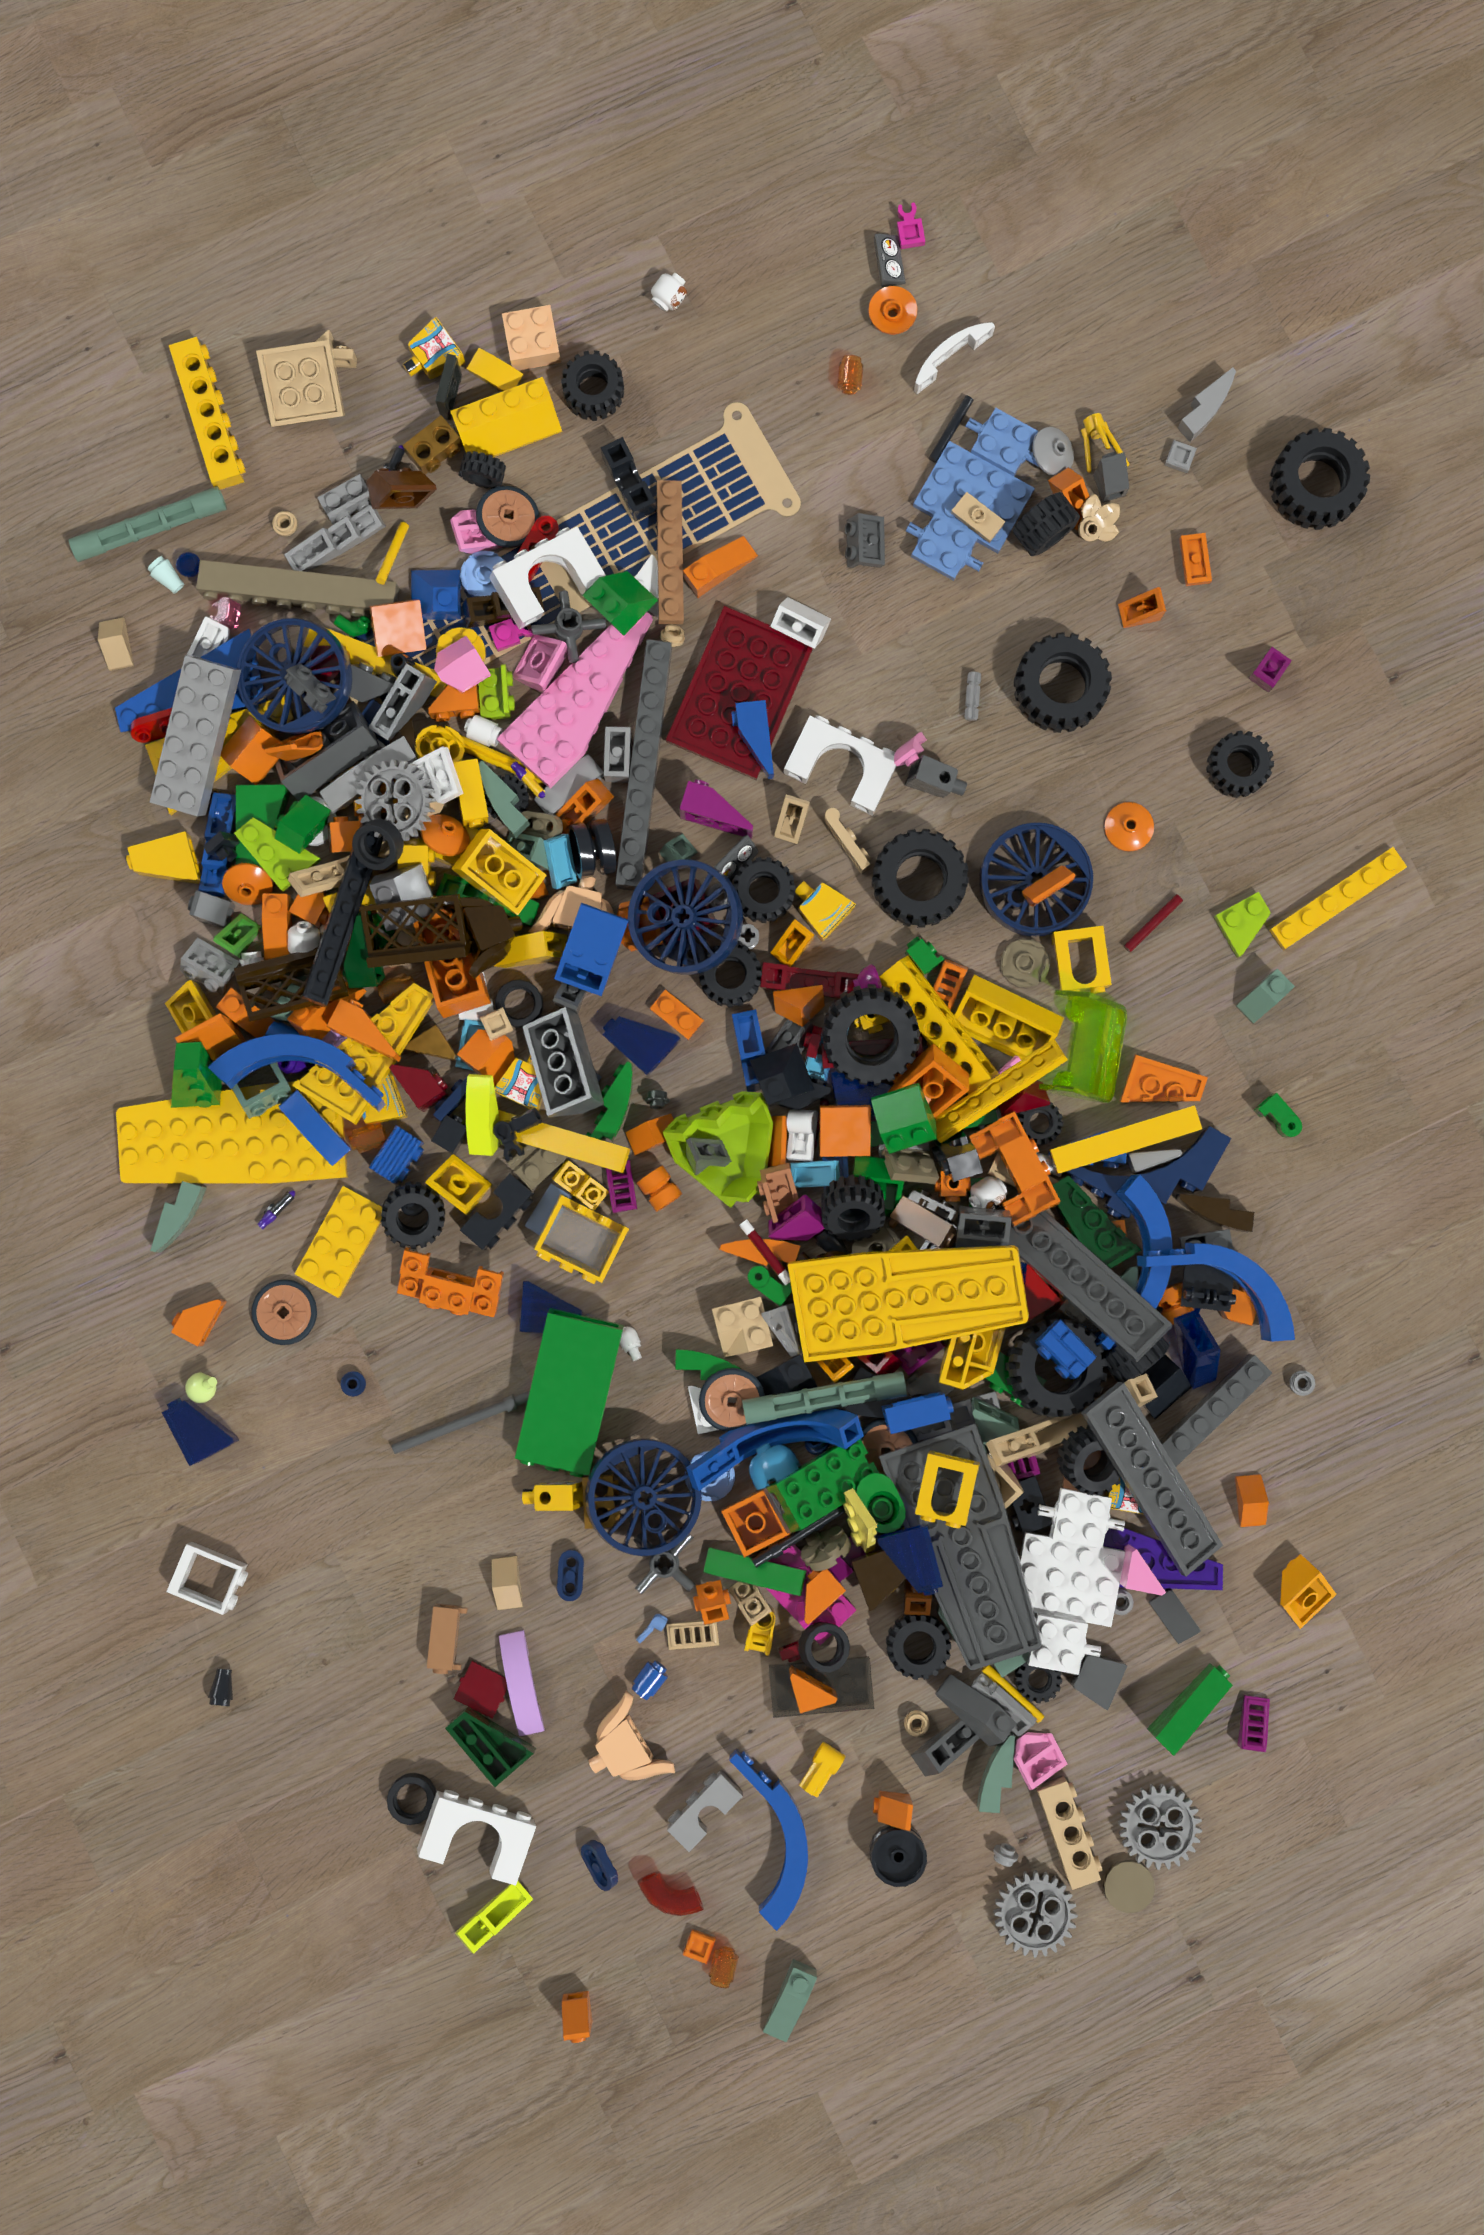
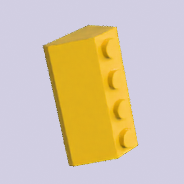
(507, 419)
(1005, 1019)

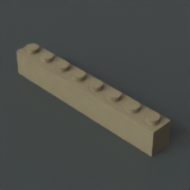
(293, 588)

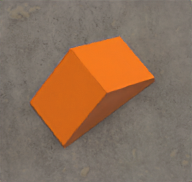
(1143, 608)
(799, 1004)
(648, 1134)
(1251, 1500)

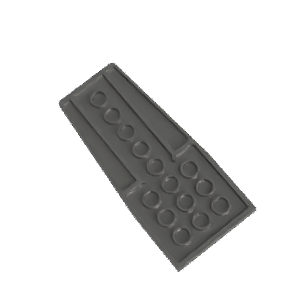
(979, 1562)

